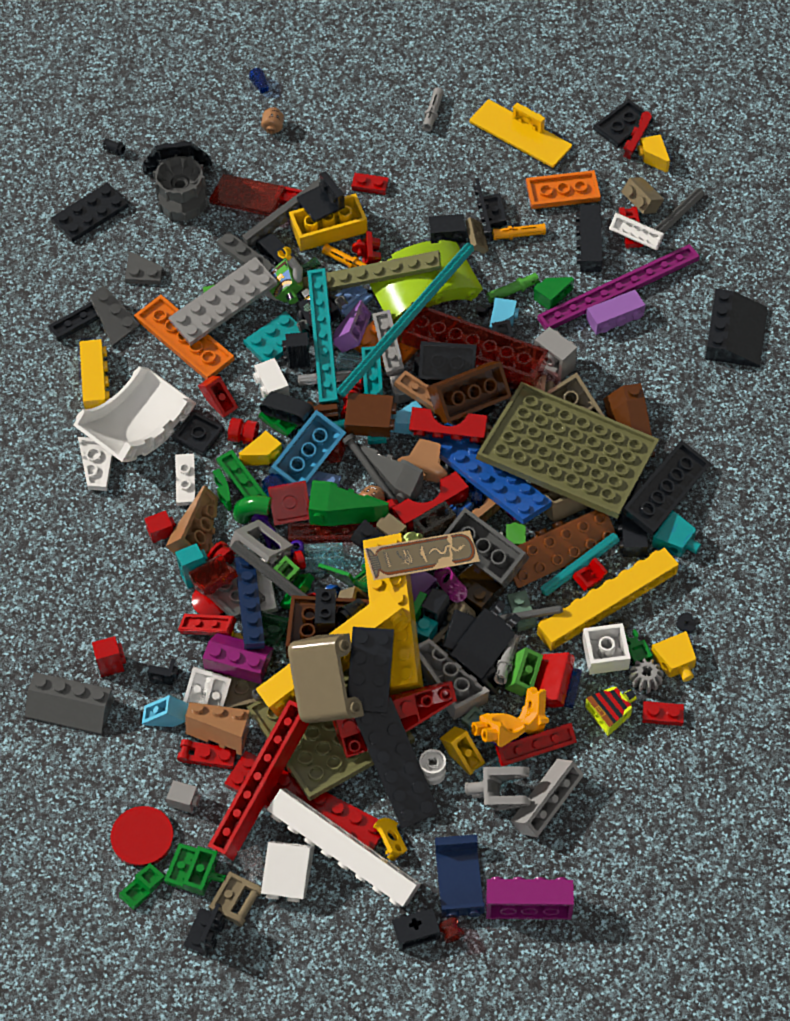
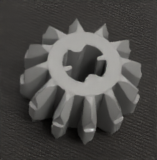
(646, 682)

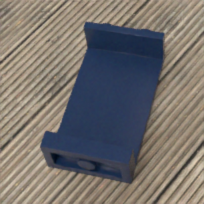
(459, 876)

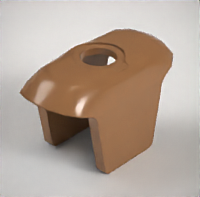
(426, 457)

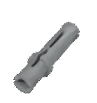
(431, 114)
(505, 664)

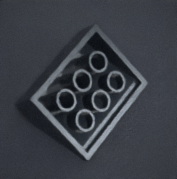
(736, 329)

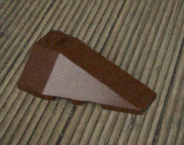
(629, 407)

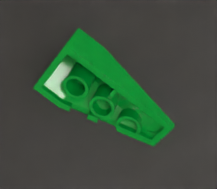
(338, 506)

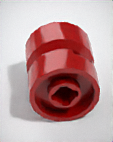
(242, 431)

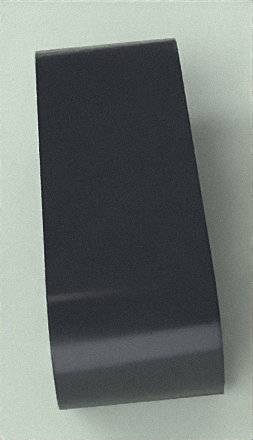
(269, 248)
(286, 408)

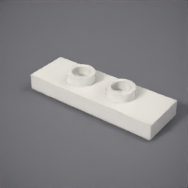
(636, 231)
(185, 479)

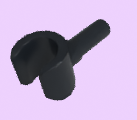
(482, 311)

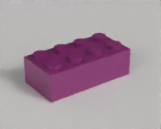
(529, 898)

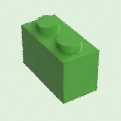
(524, 671)

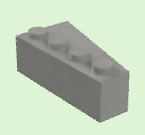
(439, 668)

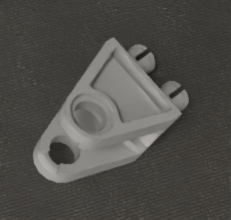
(490, 787)

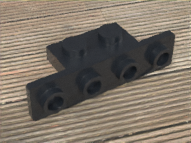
(492, 208)

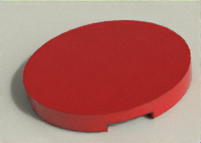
(142, 836)

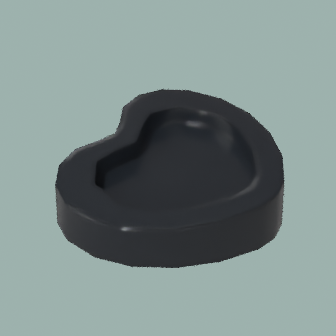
(685, 623)

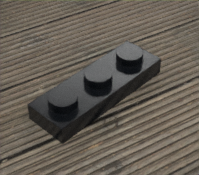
(73, 322)

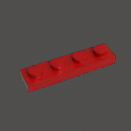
(536, 744)

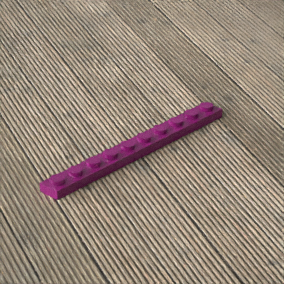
(630, 281)

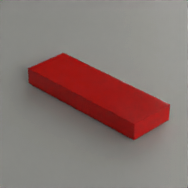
(207, 624)

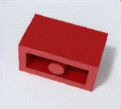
(109, 656)

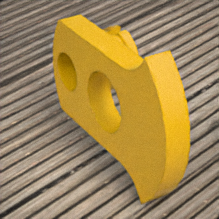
(394, 848)

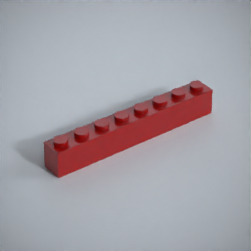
(259, 783)

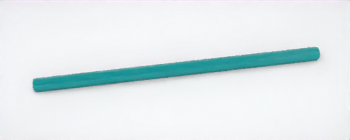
(405, 320)

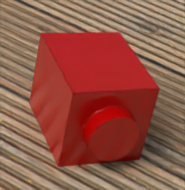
(159, 526)

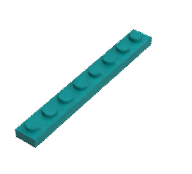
(322, 336)

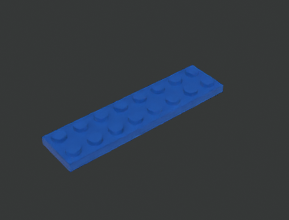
(503, 488)

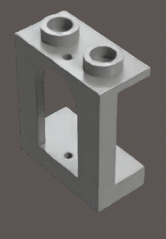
(250, 533)

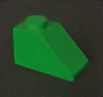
(552, 291)

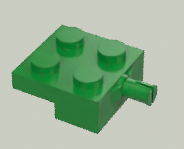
(193, 869)

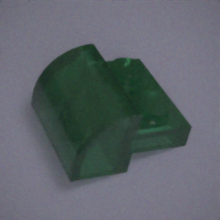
(274, 628)

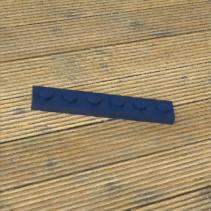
(249, 605)

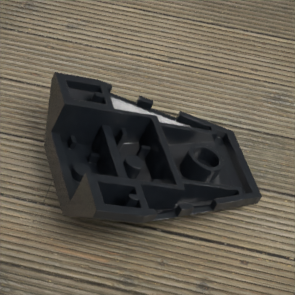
(168, 150)

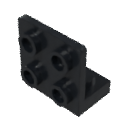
(323, 199)
(204, 931)

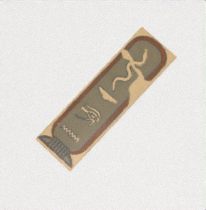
(421, 555)

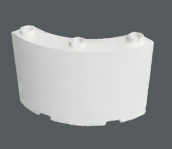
(136, 417)

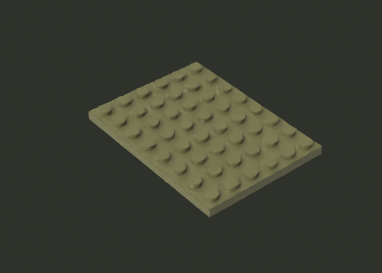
(568, 449)

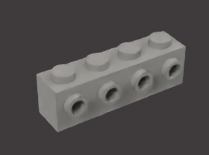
(547, 797)

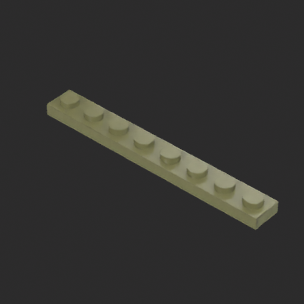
(381, 271)

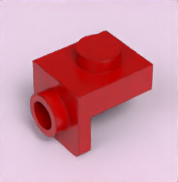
(590, 575)

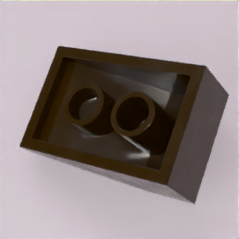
(481, 589)

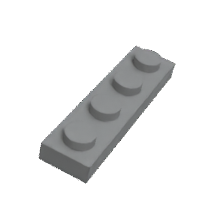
(392, 356)

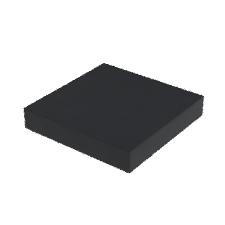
(198, 433)

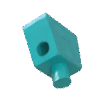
(676, 536)

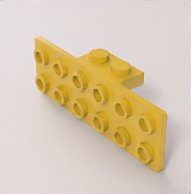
(521, 130)

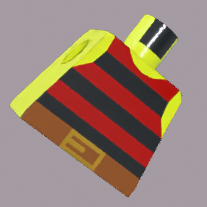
(610, 708)

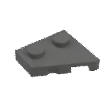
(142, 271)

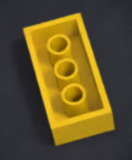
(335, 227)

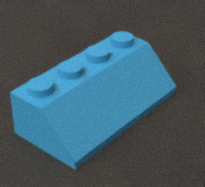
(308, 449)

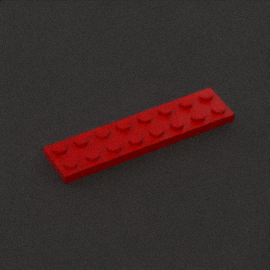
(343, 814)

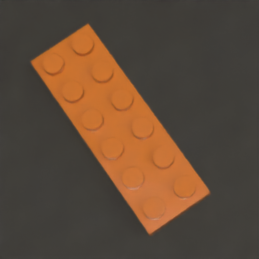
(204, 356)

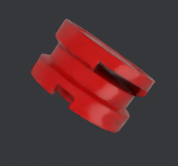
(221, 548)

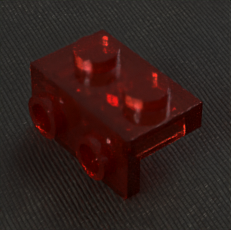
(212, 575)

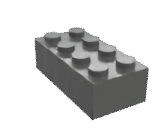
(496, 553)

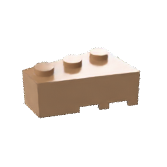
(218, 724)

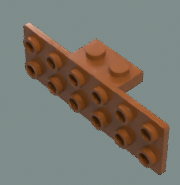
(561, 545)

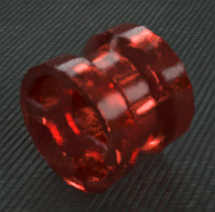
(451, 930)

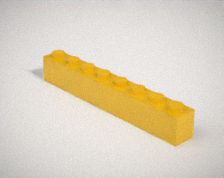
(607, 598)

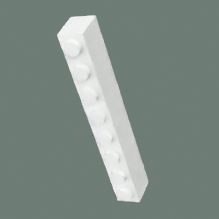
(343, 847)

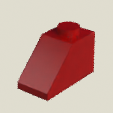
(218, 395)

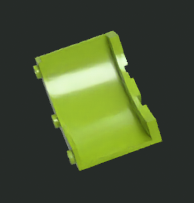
(401, 292)

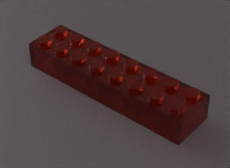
(519, 359)

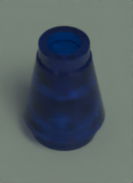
(258, 79)

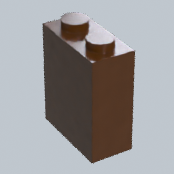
(370, 415)

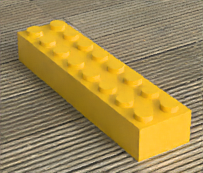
(380, 613)
(406, 663)

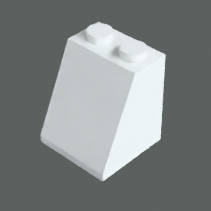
(287, 870)

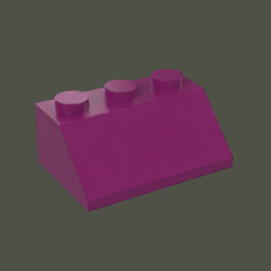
(228, 657)

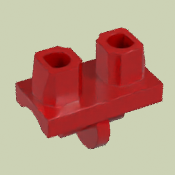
(365, 248)

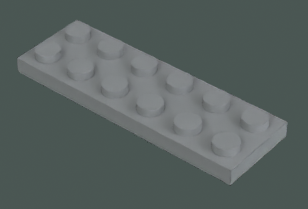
(223, 301)

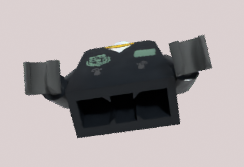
(304, 318)

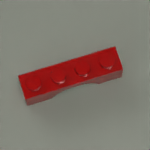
(472, 427)
(452, 490)

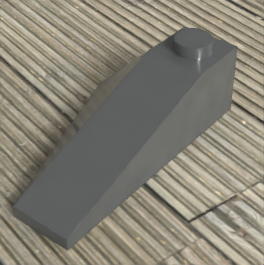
(400, 477)

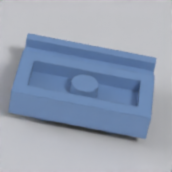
(353, 296)

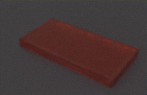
(247, 194)

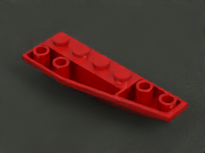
(412, 707)

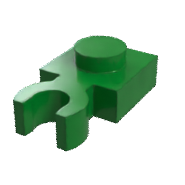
(638, 649)

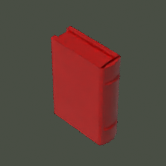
(555, 677)

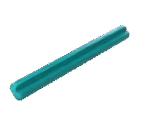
(583, 561)

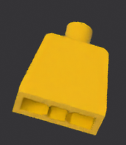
(675, 656)

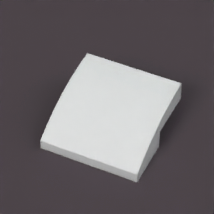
(207, 687)

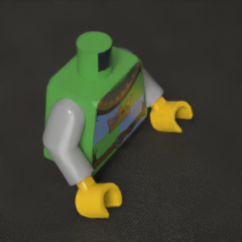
(288, 277)

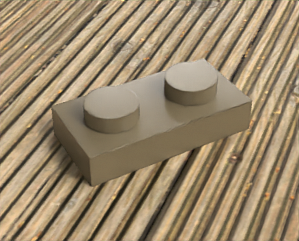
(476, 235)

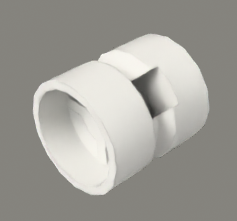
(433, 766)

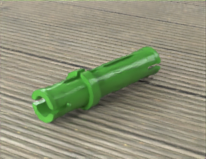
(518, 285)

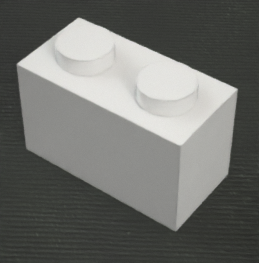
(270, 378)

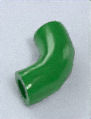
(251, 505)

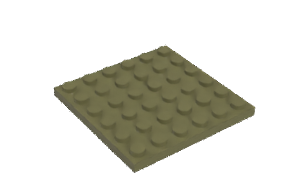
(318, 759)

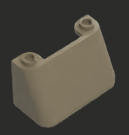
(320, 678)

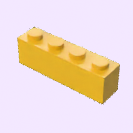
(93, 373)

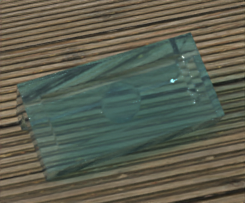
(326, 553)

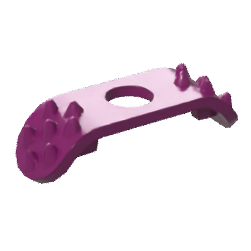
(453, 587)

